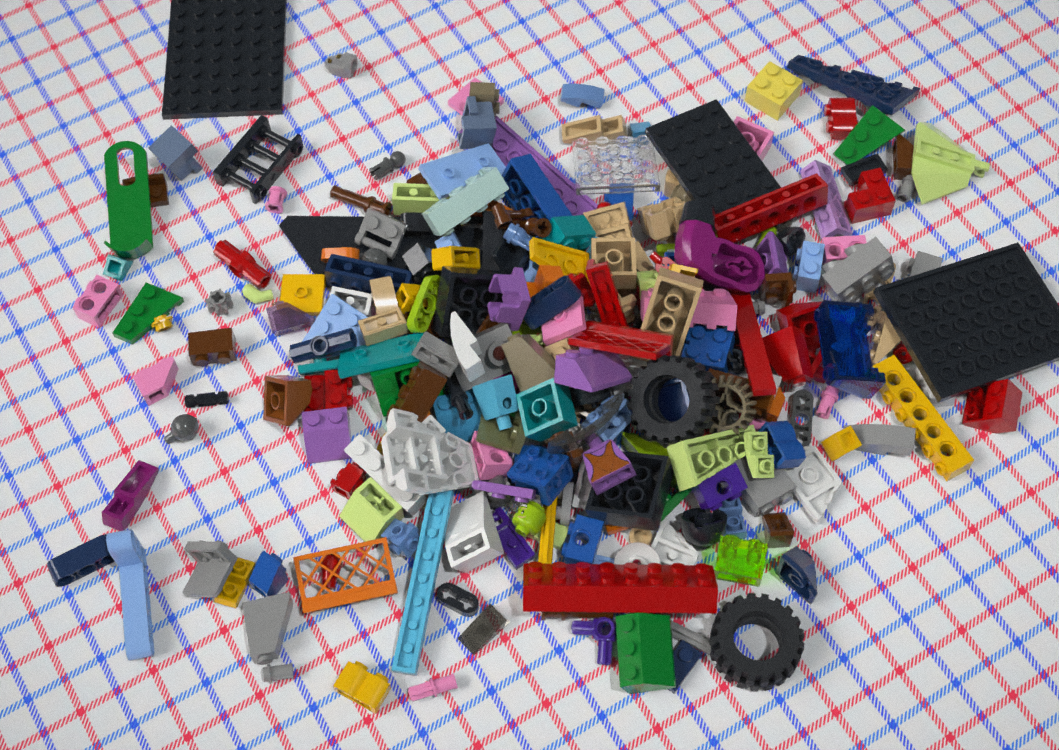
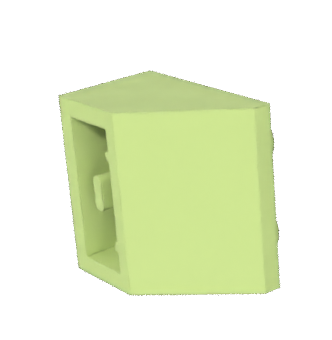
(370, 510)

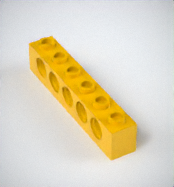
(931, 423)

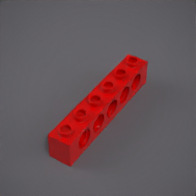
(771, 209)

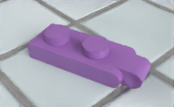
(501, 490)

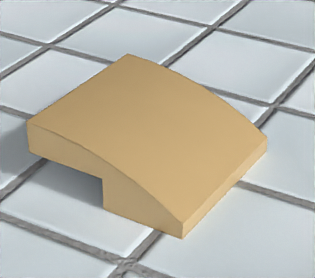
(610, 221)

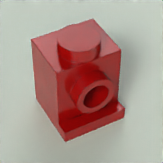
(348, 480)

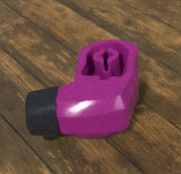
(717, 259)

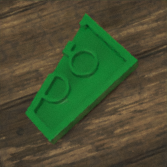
(868, 135)
(140, 315)

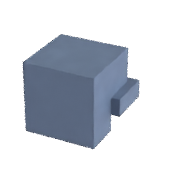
(477, 124)
(176, 153)

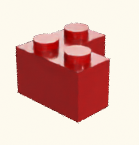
(872, 199)

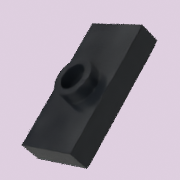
(852, 171)

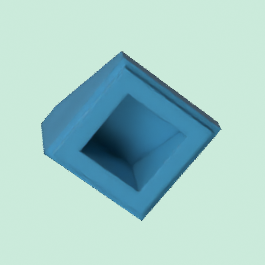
(638, 128)

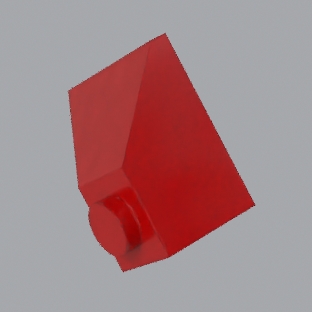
(801, 316)

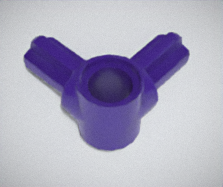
(594, 629)

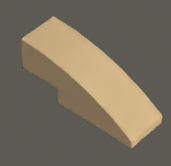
(594, 127)

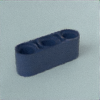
(551, 301)
(80, 561)

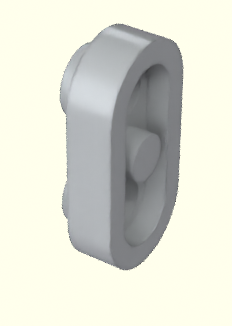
(564, 512)

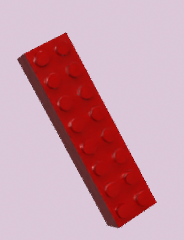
(619, 588)

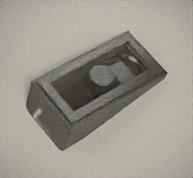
(483, 629)

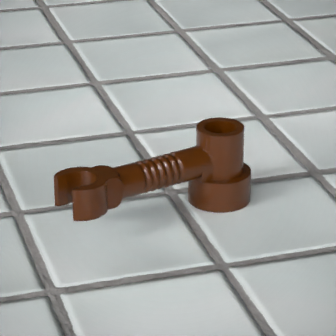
(504, 217)

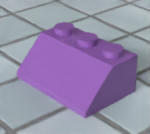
(590, 369)

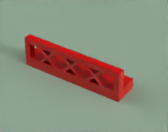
(605, 293)

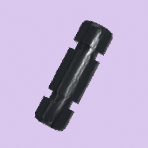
(206, 399)

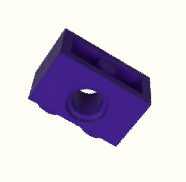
(732, 485)

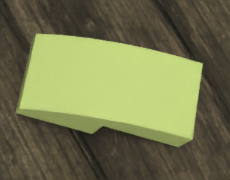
(756, 450)

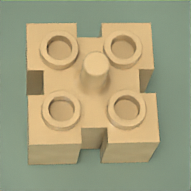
(661, 219)

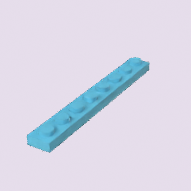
(422, 583)

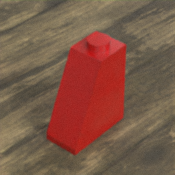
(789, 355)

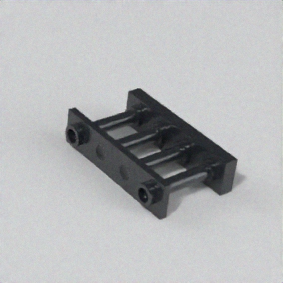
(249, 144)

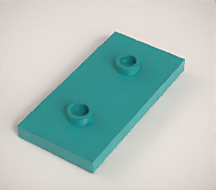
(378, 356)

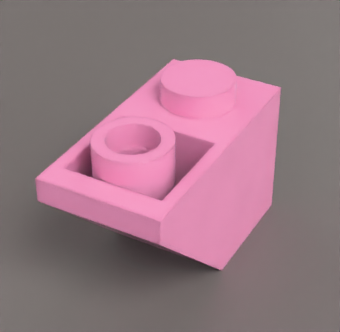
(156, 380)

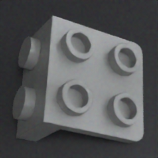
(212, 569)

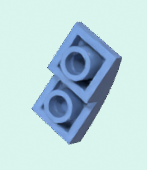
(581, 93)
(735, 520)

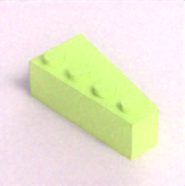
(704, 456)

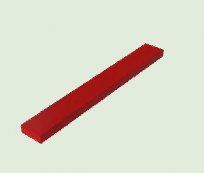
(752, 346)

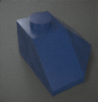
(799, 573)

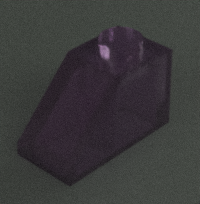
(287, 318)

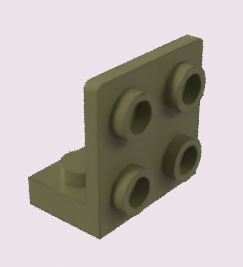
(507, 439)

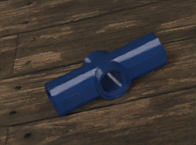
(334, 342)

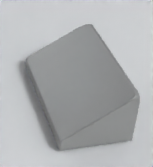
(436, 354)

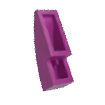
(129, 496)

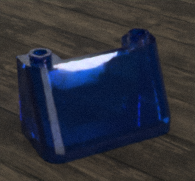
(846, 349)

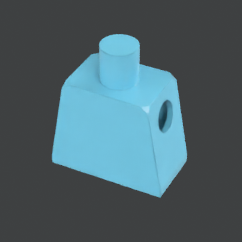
(497, 400)

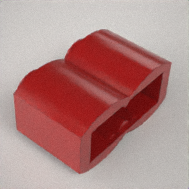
(841, 117)

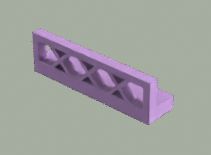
(832, 215)

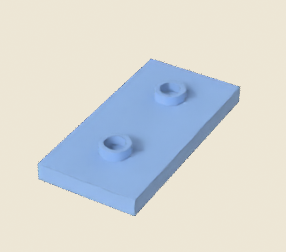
(453, 170)

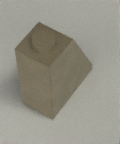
(528, 361)

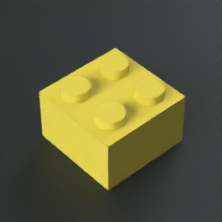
(773, 90)

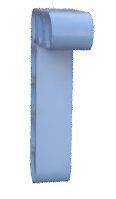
(135, 594)

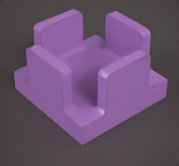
(515, 298)

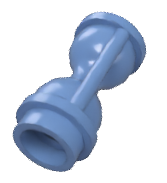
(517, 236)

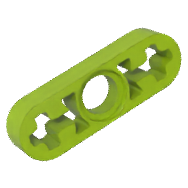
(418, 311)

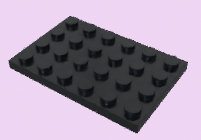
(711, 157)

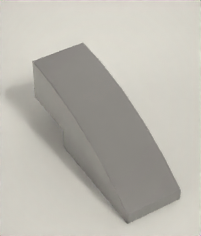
(884, 438)

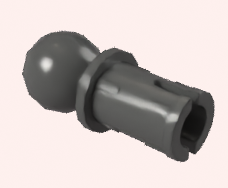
(396, 159)

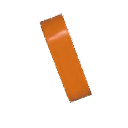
(342, 251)

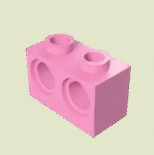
(837, 245)
(101, 303)
(490, 460)

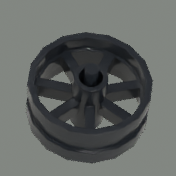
(583, 397)

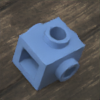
(401, 538)

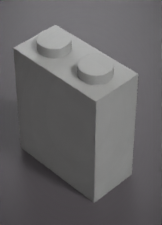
(765, 493)

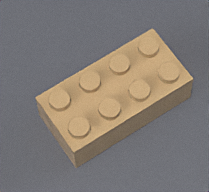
(672, 306)

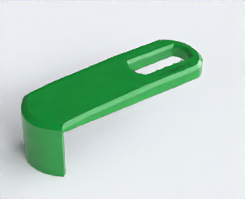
(128, 205)

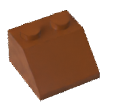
(285, 398)

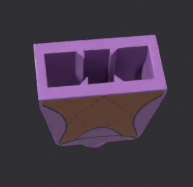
(606, 465)

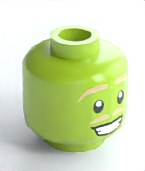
(529, 519)

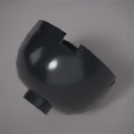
(703, 527)

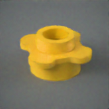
(162, 323)

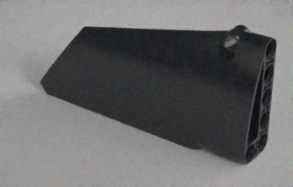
(315, 233)

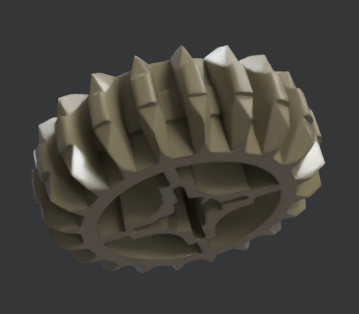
(736, 407)

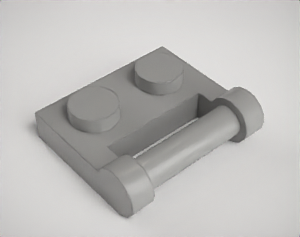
(382, 226)

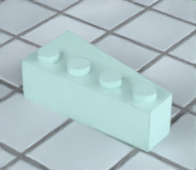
(466, 201)

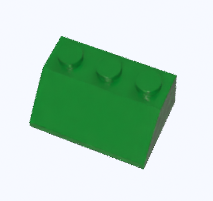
(645, 652)

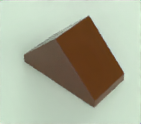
(777, 530)

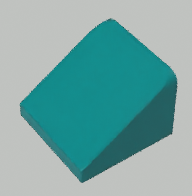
(117, 267)

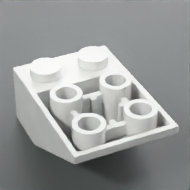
(472, 534)

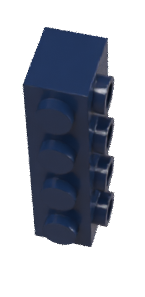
(356, 273)

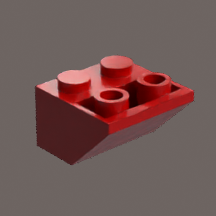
(993, 407)

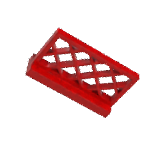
(623, 340)

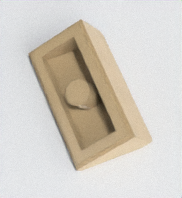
(383, 326)

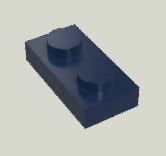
(684, 661)

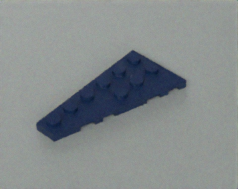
(857, 85)

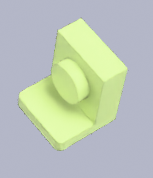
(646, 280)

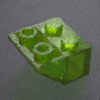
(740, 560)

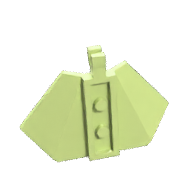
(941, 164)

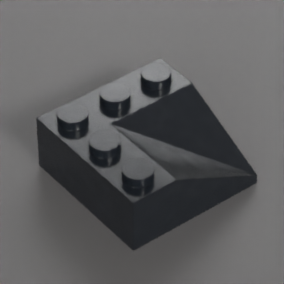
(466, 294)
(637, 500)

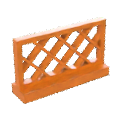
(347, 596)

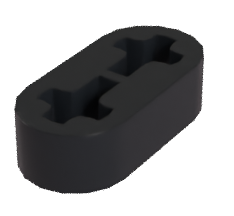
(455, 604)

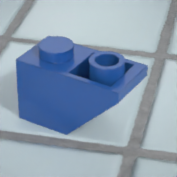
(268, 575)

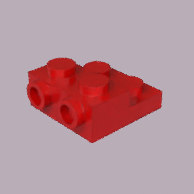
(330, 391)

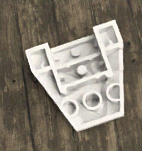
(423, 458)

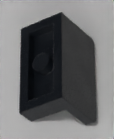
(510, 256)

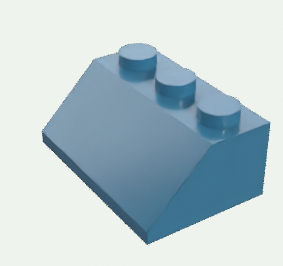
(450, 420)

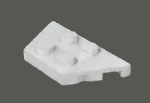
(814, 482)

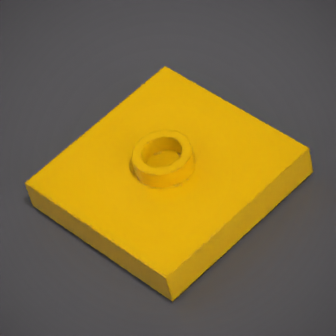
(304, 292)

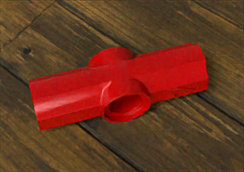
(242, 264)

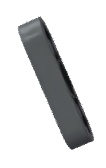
(807, 412)

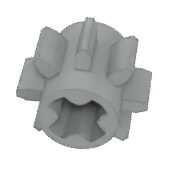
(219, 302)

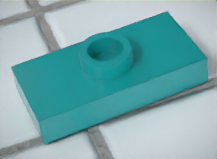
(318, 366)

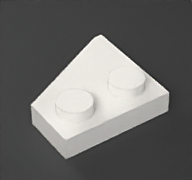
(673, 546)

